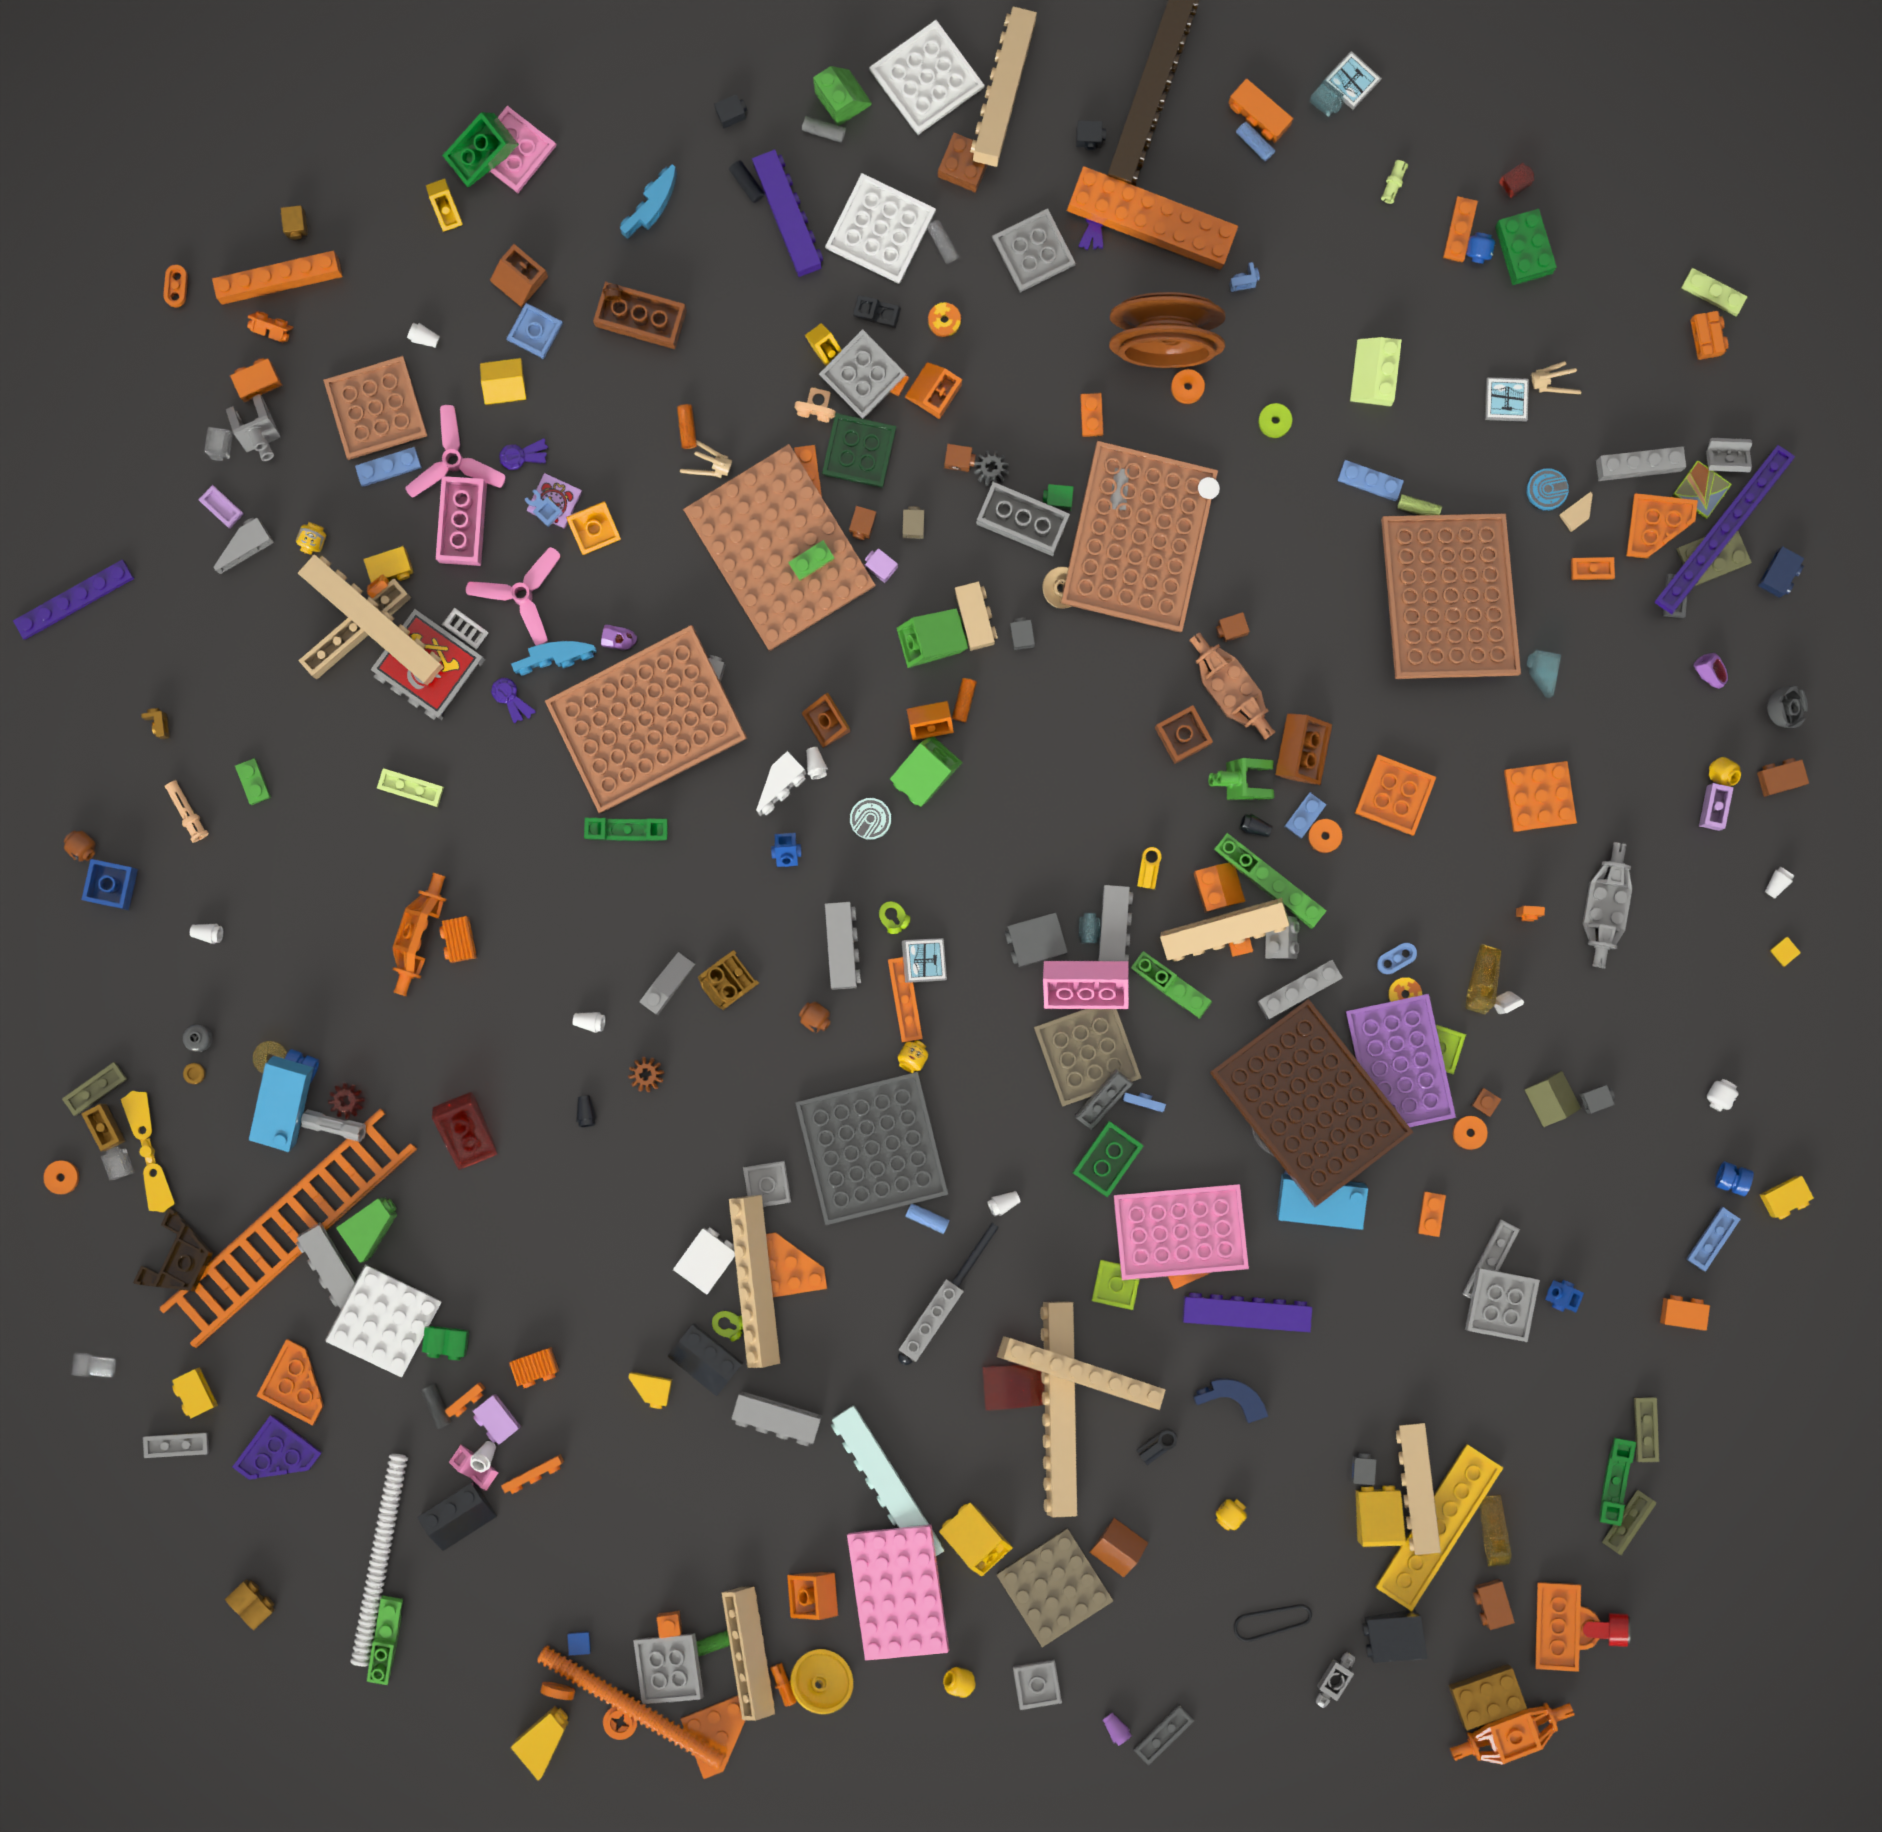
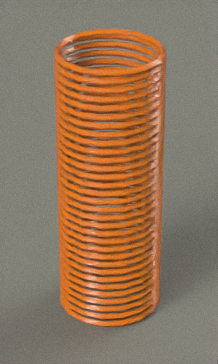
(683, 430)
(959, 704)

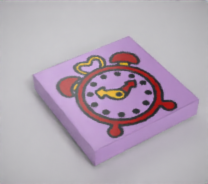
(561, 494)

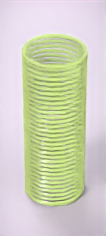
(1415, 507)

